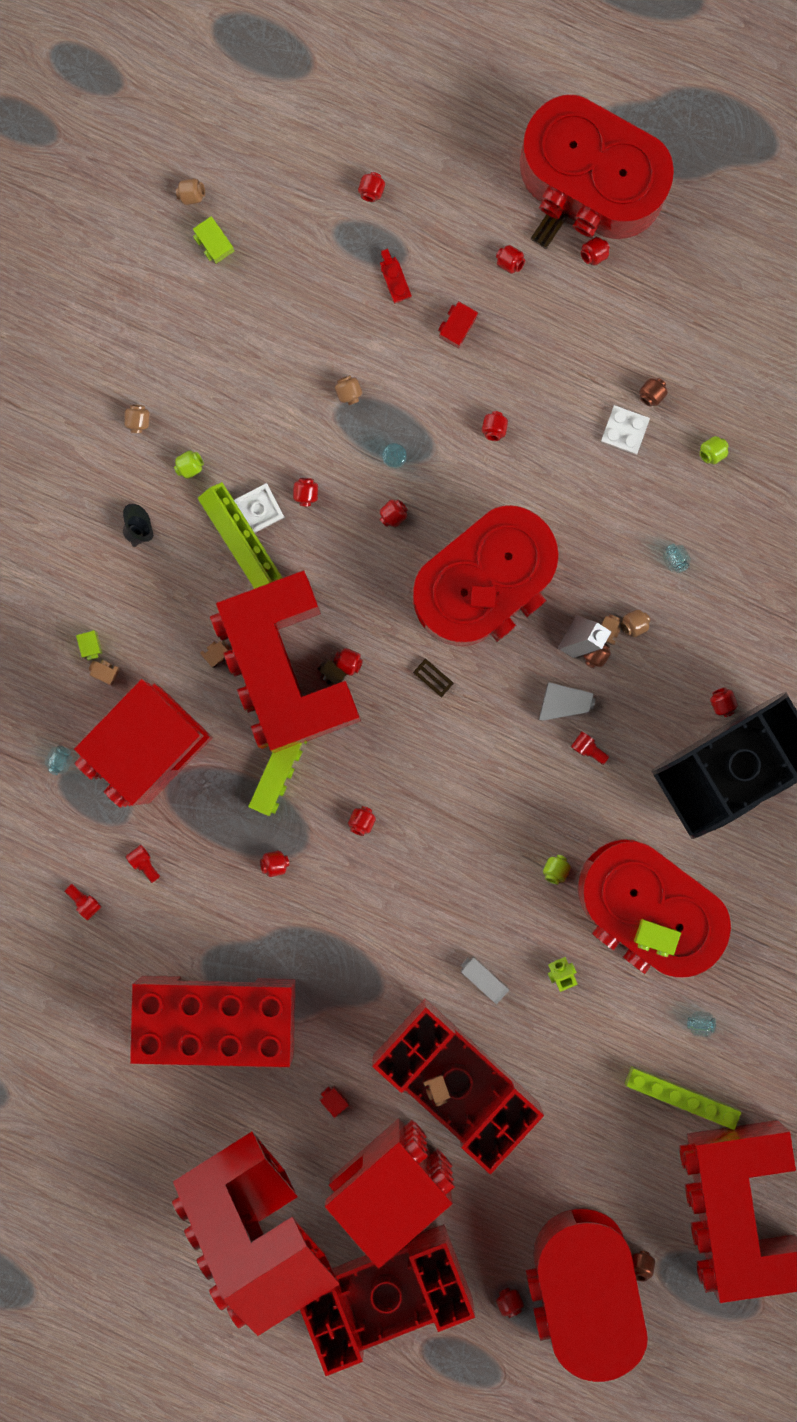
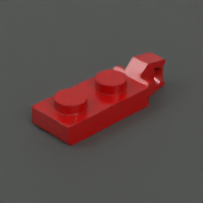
(394, 277)

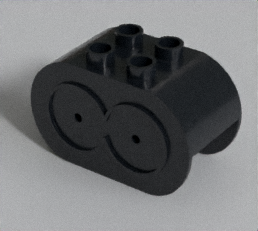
(733, 767)

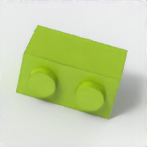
(213, 240)
(657, 937)

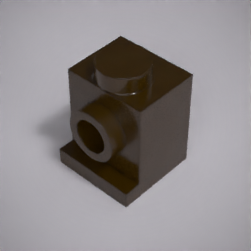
(331, 672)

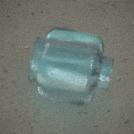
(397, 462)
(676, 558)
(58, 760)
(702, 1024)

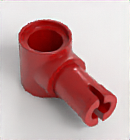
(585, 746)
(140, 860)
(86, 905)

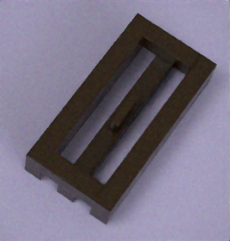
(539, 241)
(445, 688)

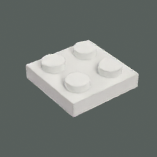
(625, 430)
(259, 508)

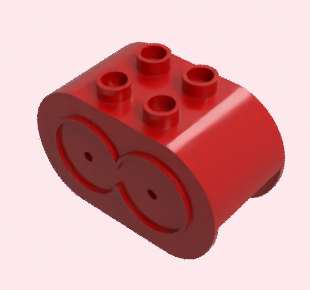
(594, 168)
(501, 550)
(636, 882)
(587, 1295)

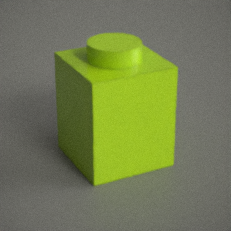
(89, 645)

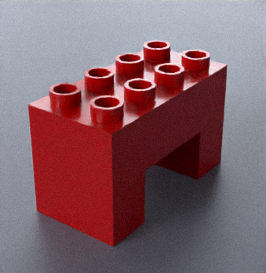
(259, 655)
(141, 745)
(213, 1022)
(485, 1103)
(721, 1163)
(391, 1191)
(254, 1272)
(376, 1305)

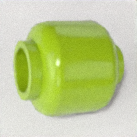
(714, 450)
(188, 464)
(556, 869)

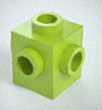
(562, 974)

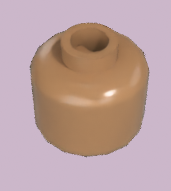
(190, 191)
(348, 390)
(136, 418)
(635, 623)

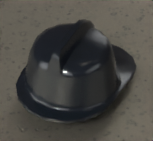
(137, 525)

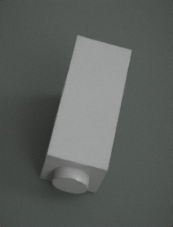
(583, 637)
(565, 701)
(484, 979)

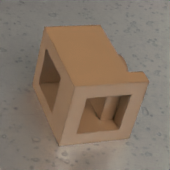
(611, 623)
(215, 653)
(104, 671)
(437, 1089)

